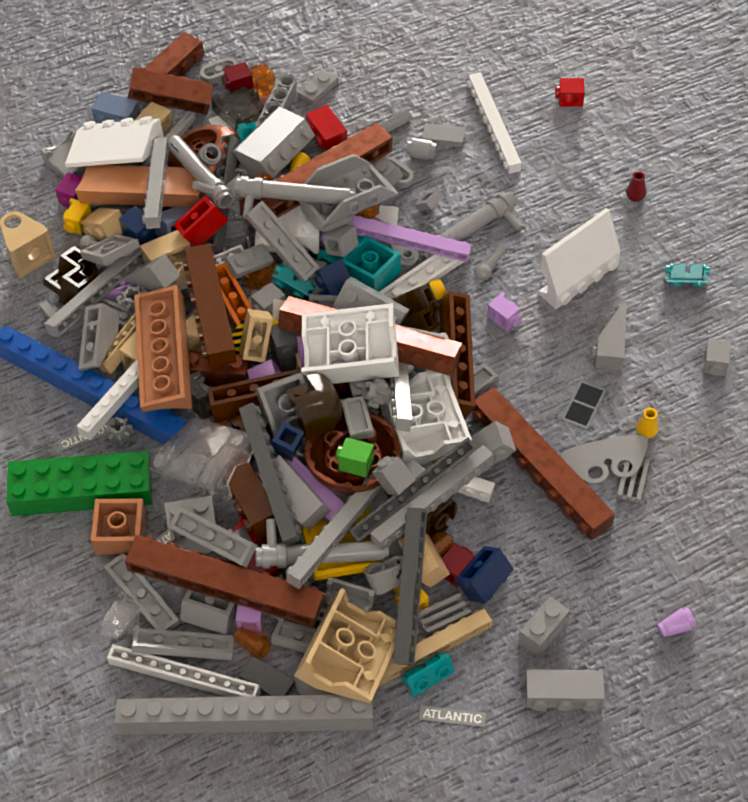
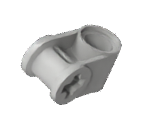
(384, 575)

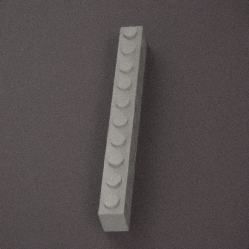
(242, 714)

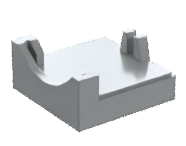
(57, 155)

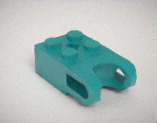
(369, 262)

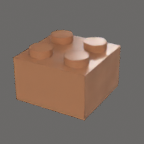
(116, 525)

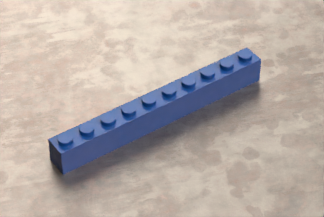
(83, 384)

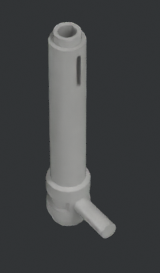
(205, 179)
(260, 188)
(492, 210)
(281, 555)

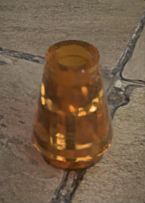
(253, 642)

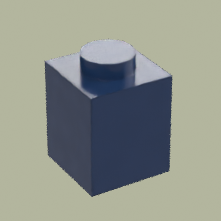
(287, 441)

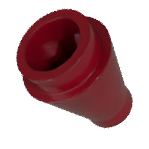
(636, 188)

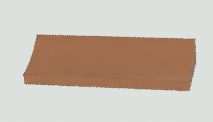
(129, 185)
(162, 350)

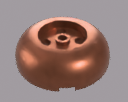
(201, 136)
(322, 462)

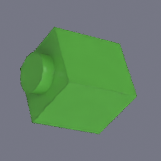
(355, 457)

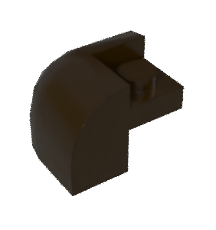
(71, 275)
(421, 307)
(316, 405)

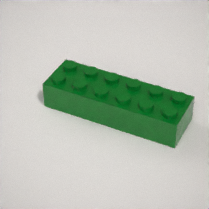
(77, 481)

